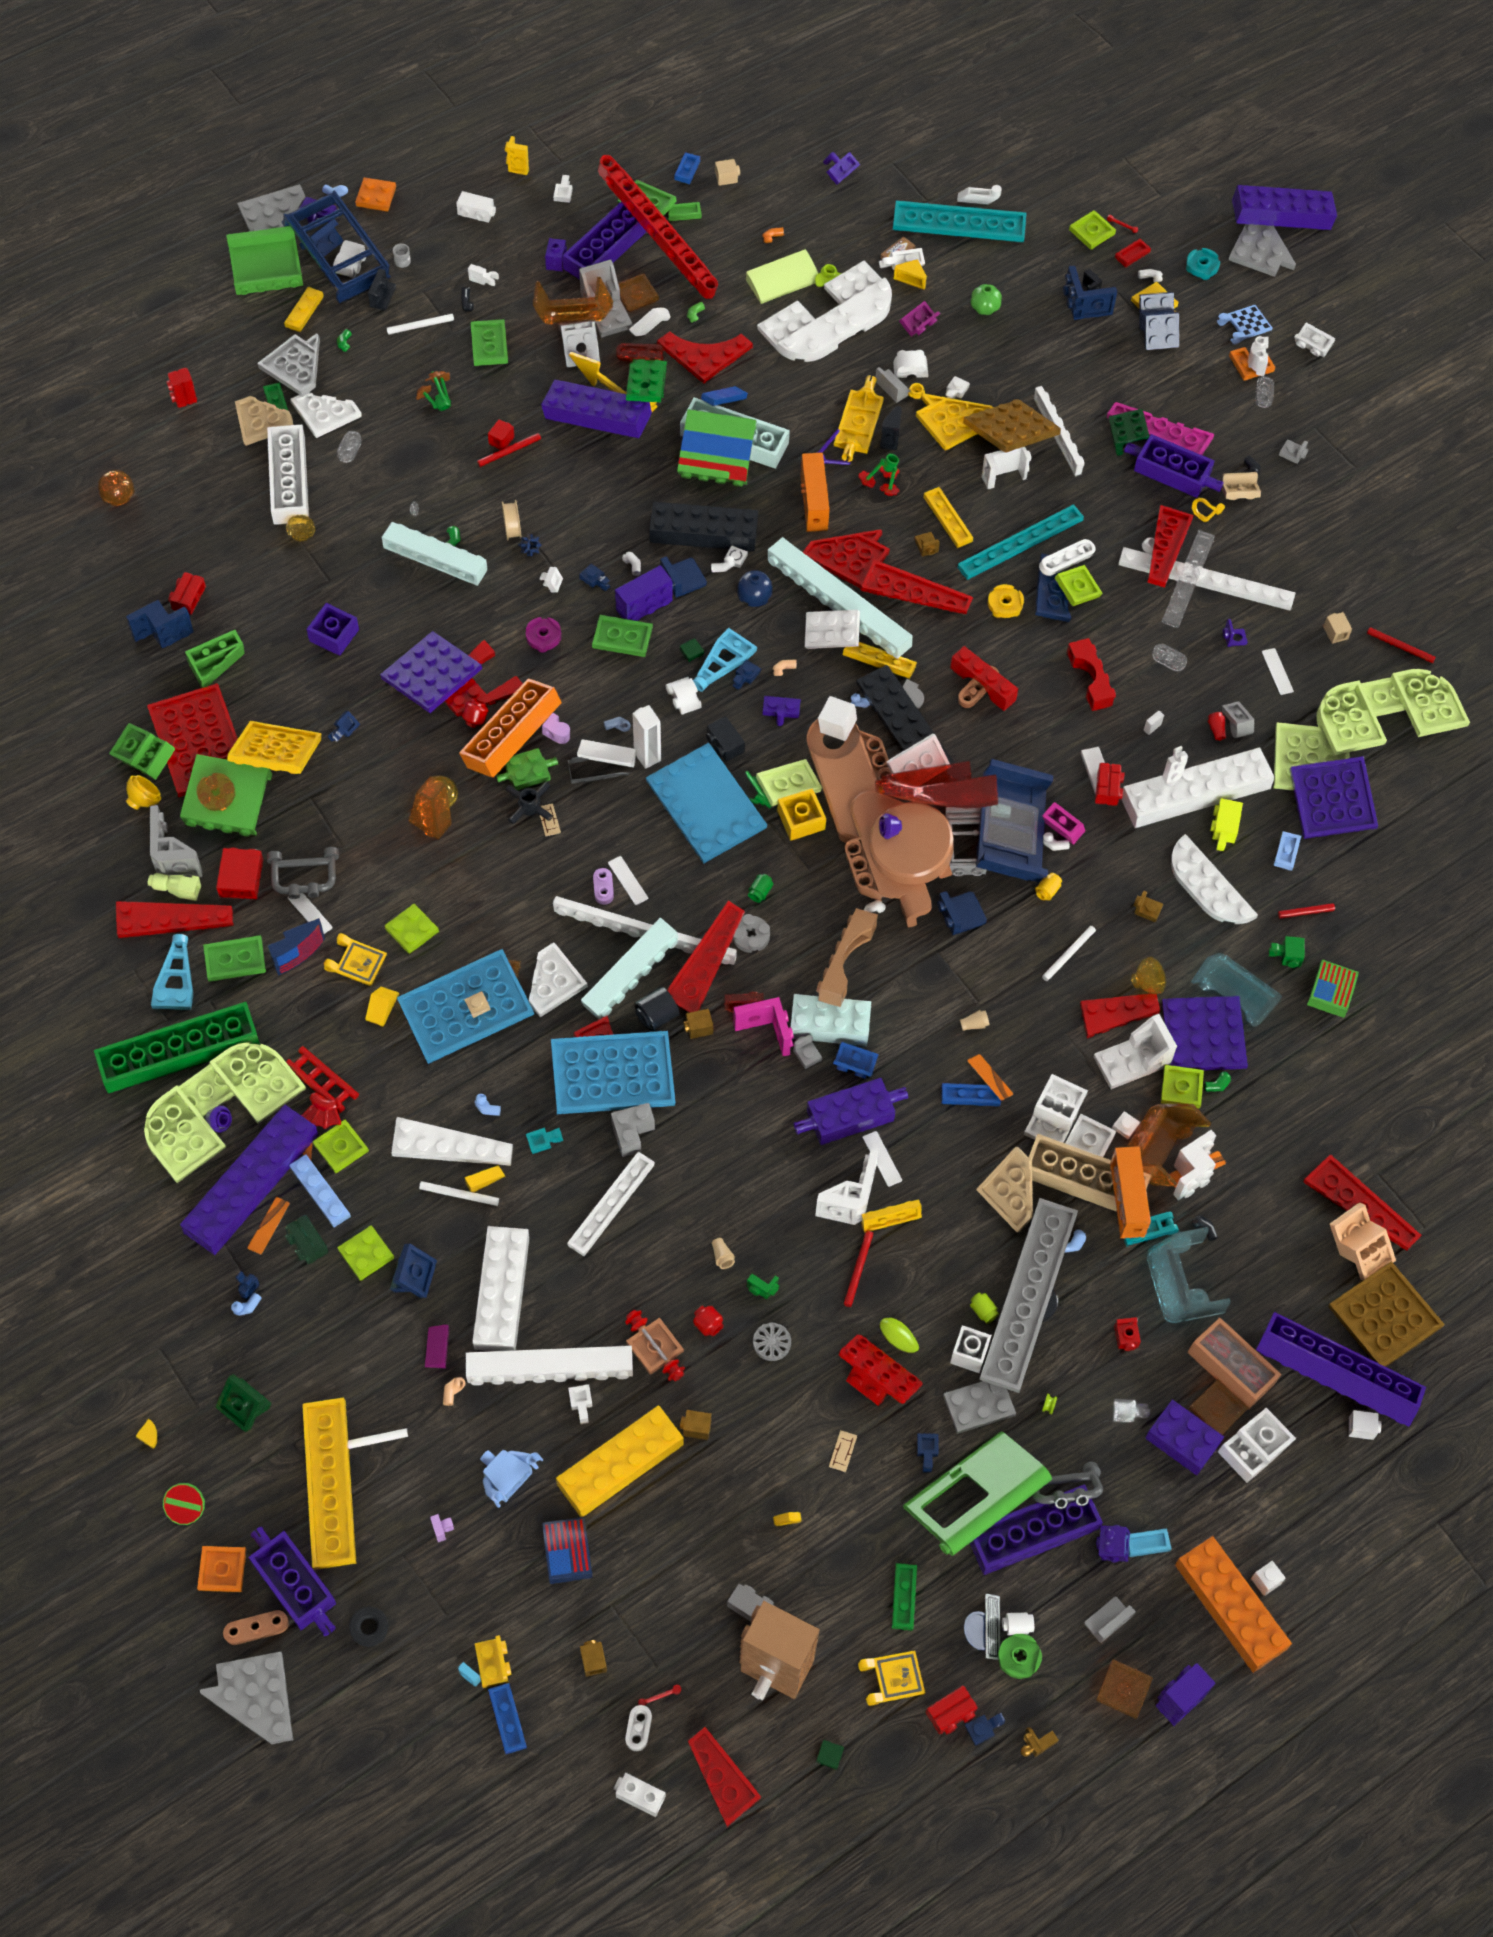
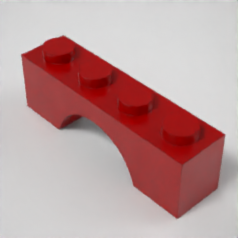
(1083, 656)
(1000, 690)

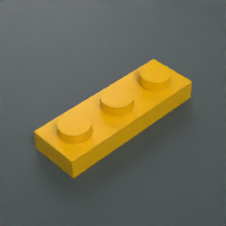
(304, 309)
(891, 1215)

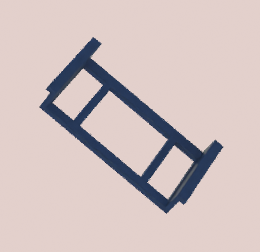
(356, 285)

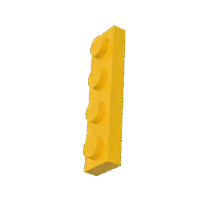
(948, 517)
(880, 658)

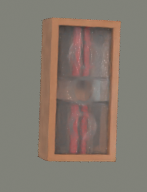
(1234, 1363)

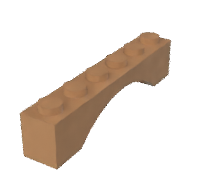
(859, 931)

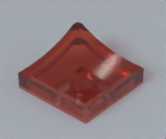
(736, 1000)

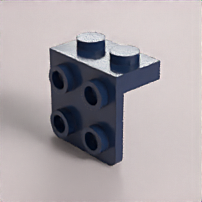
(684, 575)
(961, 912)

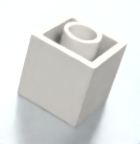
(837, 718)
(970, 1349)

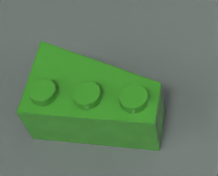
(214, 657)

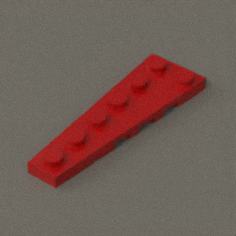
(1169, 537)
(902, 585)
(160, 918)
(699, 971)
(1346, 1191)

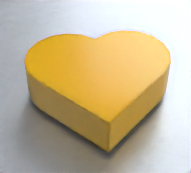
(787, 1518)

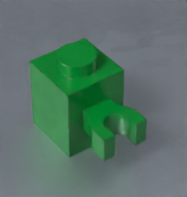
(1291, 950)

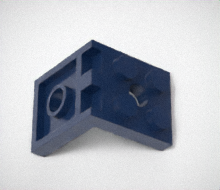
(1084, 302)

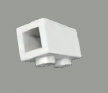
(475, 207)
(639, 1794)

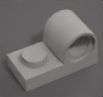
(1240, 720)

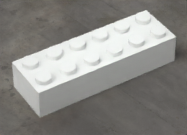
(287, 472)
(501, 1289)

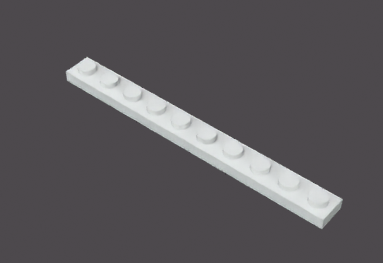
(1216, 581)
(624, 924)

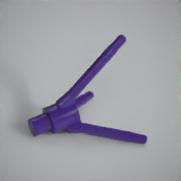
(826, 445)

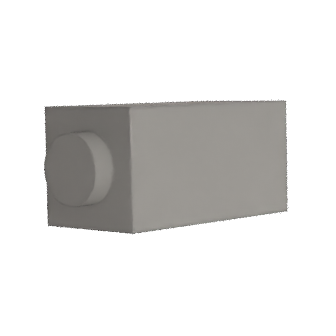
(745, 1600)

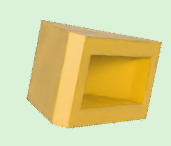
(911, 274)
(380, 1005)

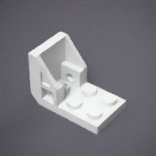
(1143, 1054)
(838, 1201)

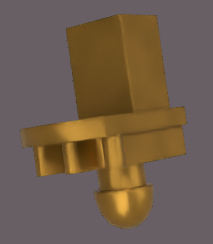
(1037, 1745)

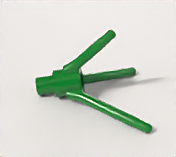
(760, 797)

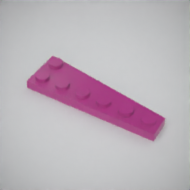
(1191, 439)

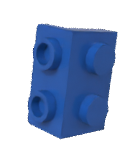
(855, 1059)

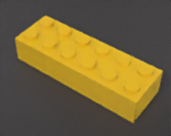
(620, 1461)

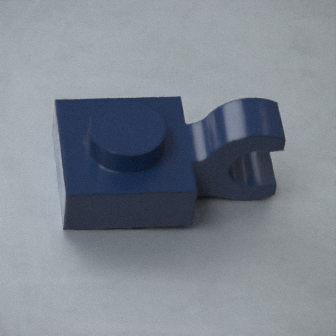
(594, 576)
(746, 673)
(345, 726)
(247, 1285)
(927, 1447)
(982, 1730)

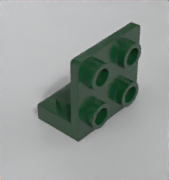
(1128, 428)

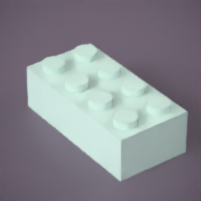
(831, 1022)

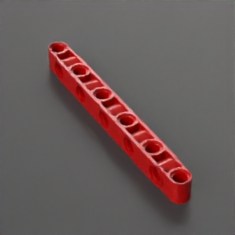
(657, 227)

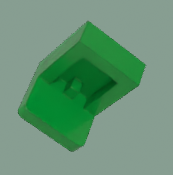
(759, 1287)

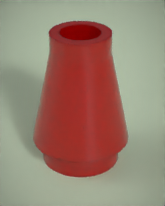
(1217, 724)

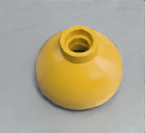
(141, 792)

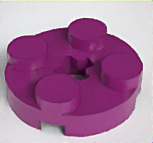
(539, 642)

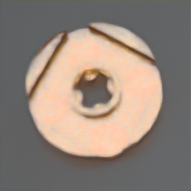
(218, 802)

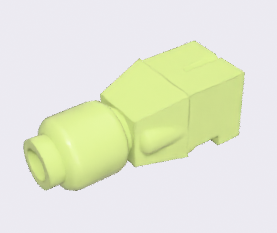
(177, 885)

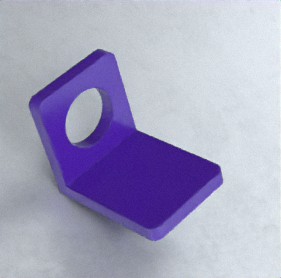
(1228, 633)

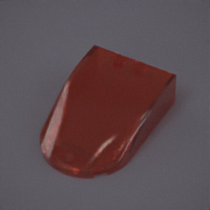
(941, 786)

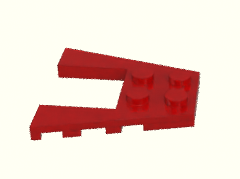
(472, 690)

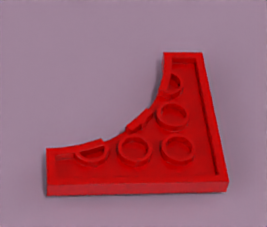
(704, 359)

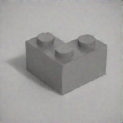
(629, 1124)

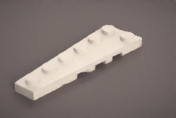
(427, 1141)

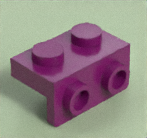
(918, 318)

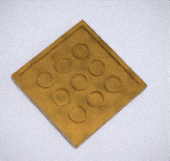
(1012, 425)
(1386, 1315)

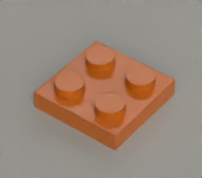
(375, 194)
(221, 1569)

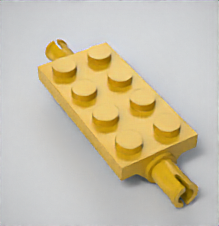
(859, 420)

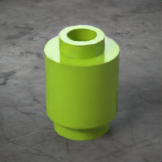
(984, 1307)

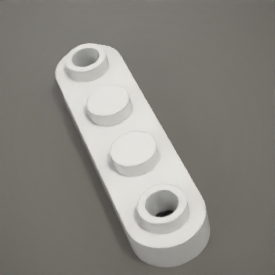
(1067, 557)

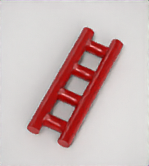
(321, 1067)

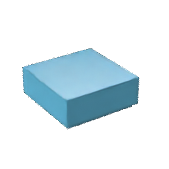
(470, 1675)

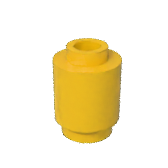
(1048, 886)

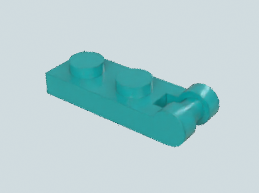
(1155, 1228)

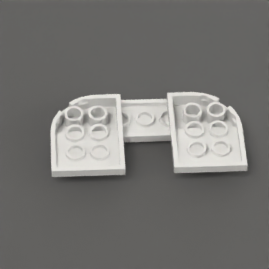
(862, 302)

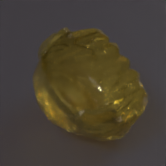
(300, 527)

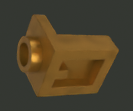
(927, 544)
(1147, 907)

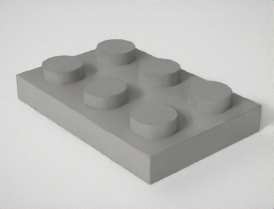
(978, 1406)

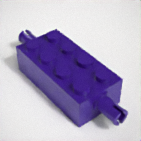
(1174, 466)
(850, 1111)
(292, 1580)

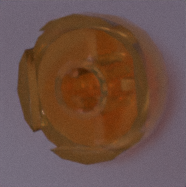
(115, 487)

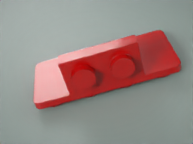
(877, 1373)

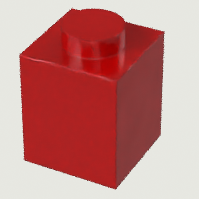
(501, 435)

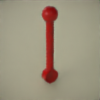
(1110, 218)
(676, 1690)

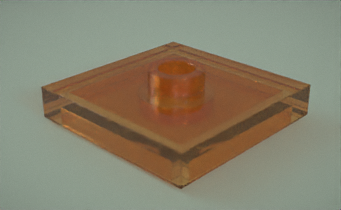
(637, 292)
(1218, 1407)
(1124, 1689)

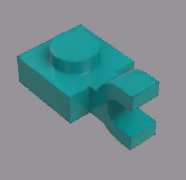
(540, 1140)

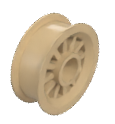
(511, 520)

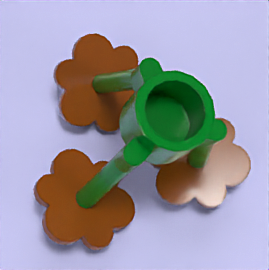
(442, 400)

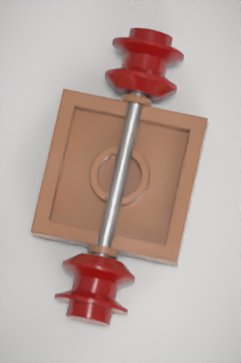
(654, 1346)

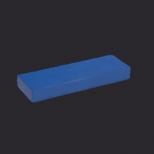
(724, 396)
(969, 1095)
(507, 1718)

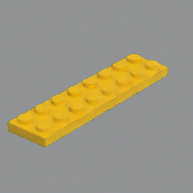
(329, 1484)

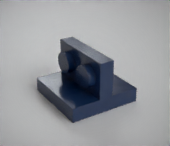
(325, 238)
(413, 1272)

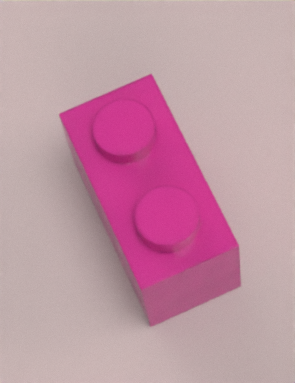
(1063, 823)

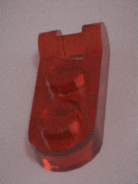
(632, 351)

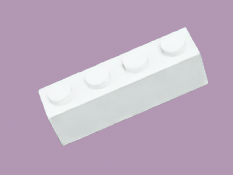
(647, 736)

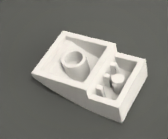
(1256, 1445)

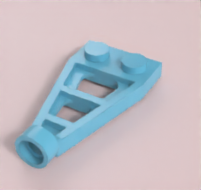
(733, 643)
(174, 998)

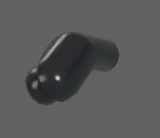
(465, 298)
(1254, 466)
(1201, 1221)

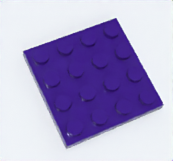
(431, 671)
(1333, 797)
(1206, 1032)

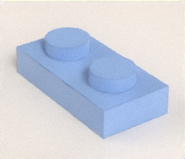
(1287, 850)

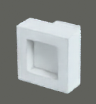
(552, 579)

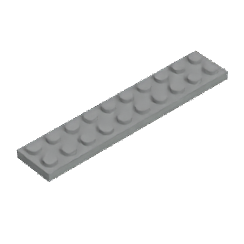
(1028, 1295)

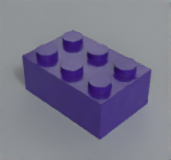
(644, 594)
(1184, 1437)
(1184, 1693)

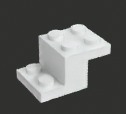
(1056, 1110)
(1194, 1165)

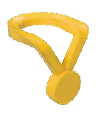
(1217, 510)

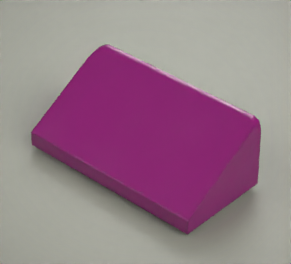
(437, 1346)

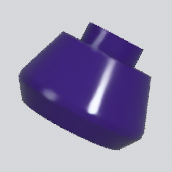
(889, 826)
(219, 1118)

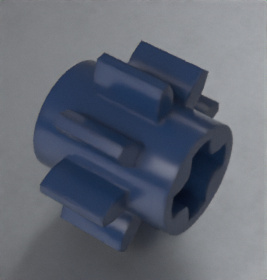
(534, 543)

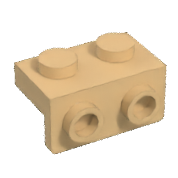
(1240, 485)

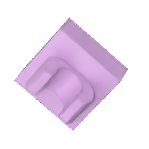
(441, 1526)

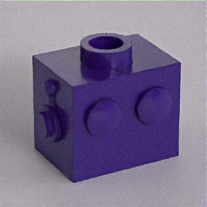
(554, 254)
(1113, 1543)

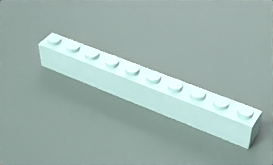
(839, 597)

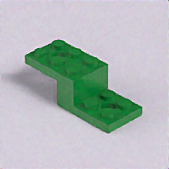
(646, 380)

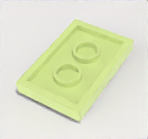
(787, 780)

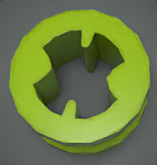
(1049, 1404)

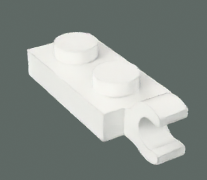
(900, 257)
(1175, 765)

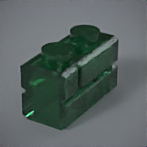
(306, 1239)

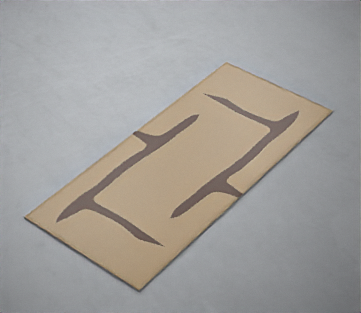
(550, 827)
(843, 1451)

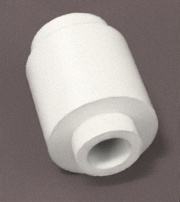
(1018, 1623)

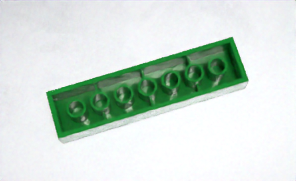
(174, 1047)

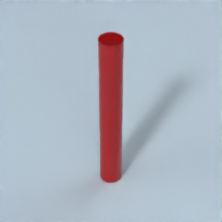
(1306, 910)

